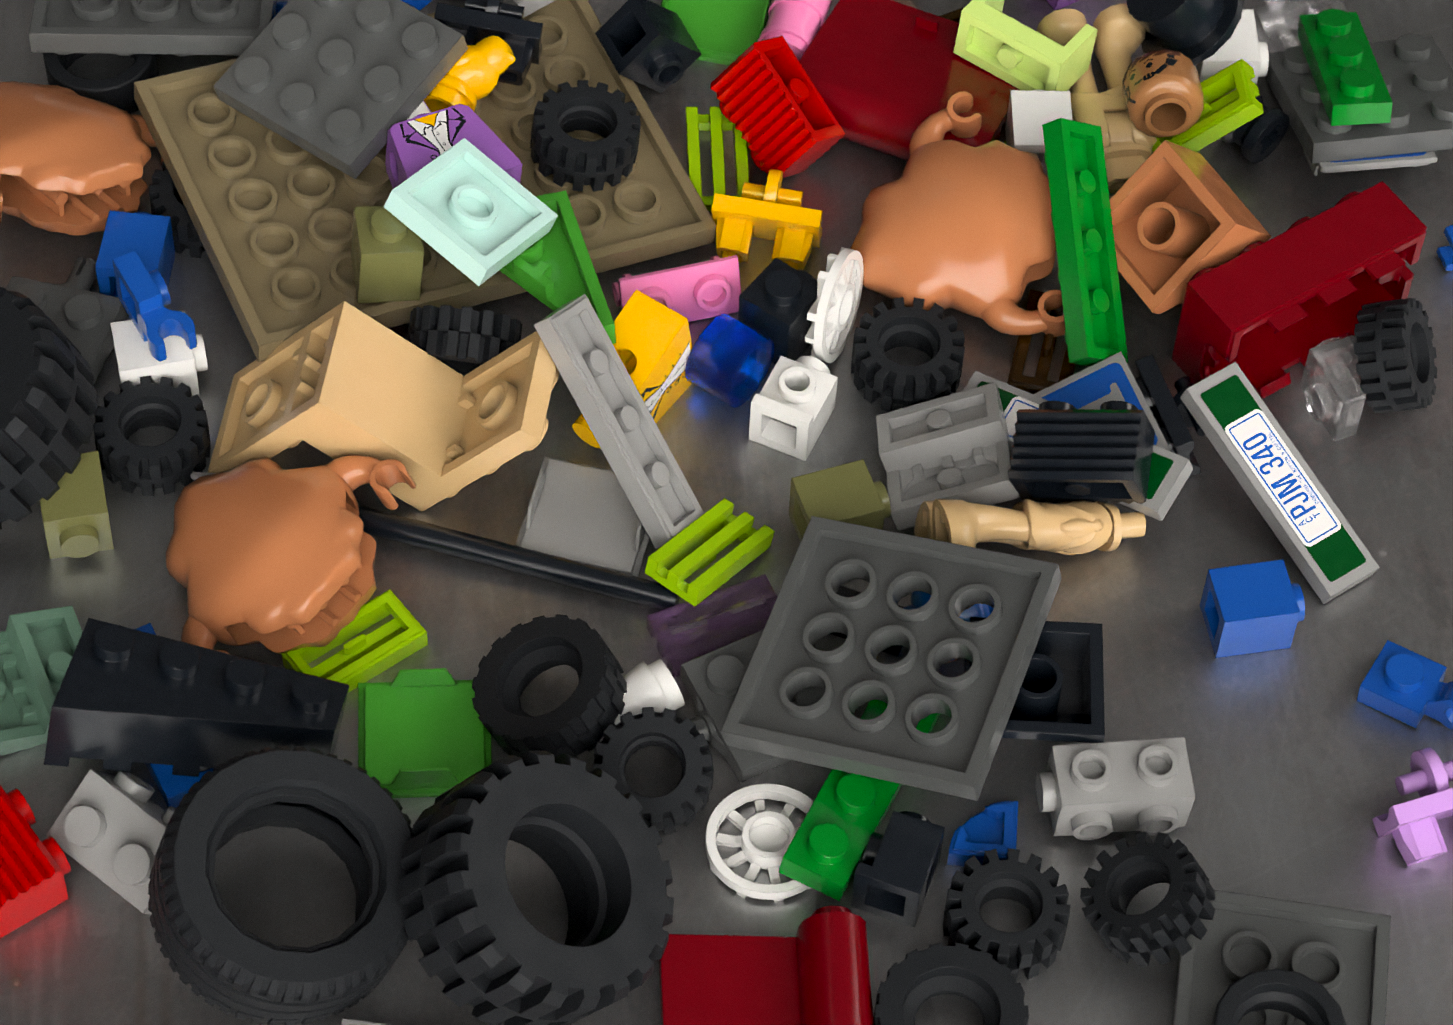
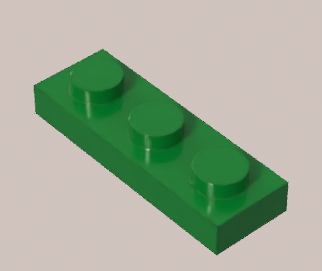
(1344, 68)

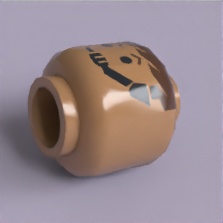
(1163, 93)

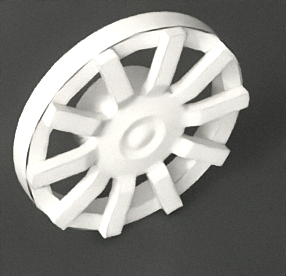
(762, 840)

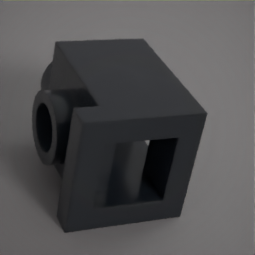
(898, 868)

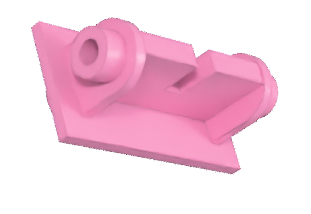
(691, 290)

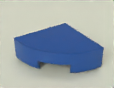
(985, 831)

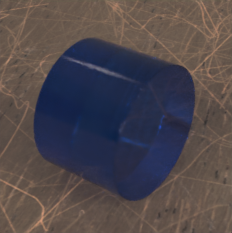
(729, 360)

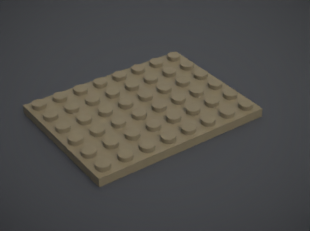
(284, 218)

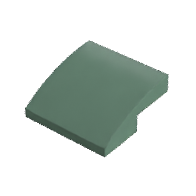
(32, 668)

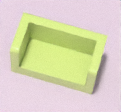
(1019, 52)

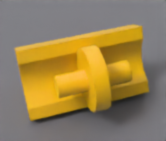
(770, 215)

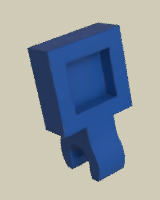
(144, 299)
(1407, 687)

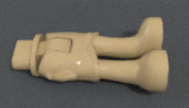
(1114, 45)
(1030, 525)

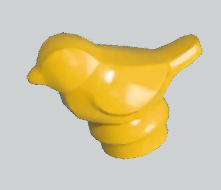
(472, 75)

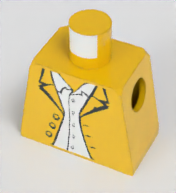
(654, 350)

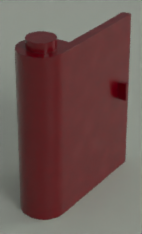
(891, 69)
(771, 979)

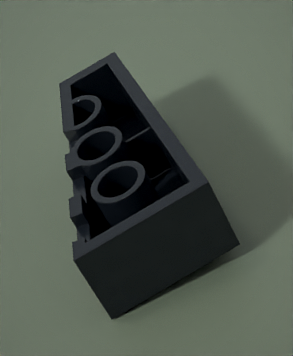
(182, 704)

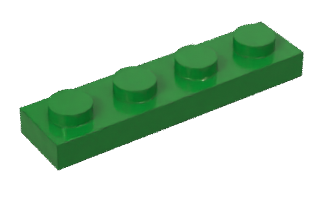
(1084, 241)
(841, 823)

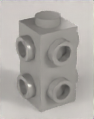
(1117, 787)

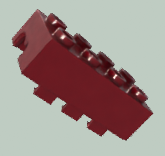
(1298, 289)

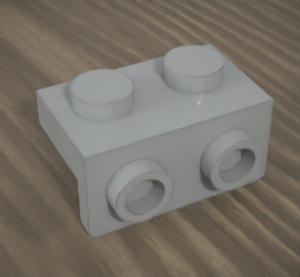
(114, 831)

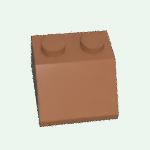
(1176, 222)

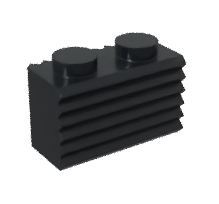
(1082, 453)

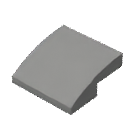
(946, 451)

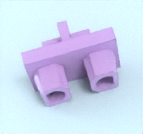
(1415, 821)

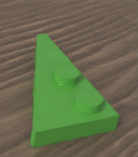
(560, 265)

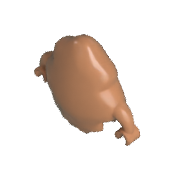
(68, 158)
(963, 227)
(277, 551)

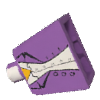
(430, 134)

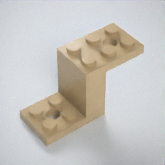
(376, 395)

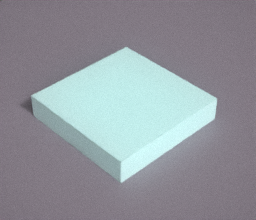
(470, 211)

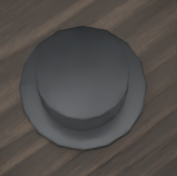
(1187, 26)

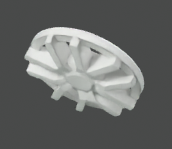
(836, 304)

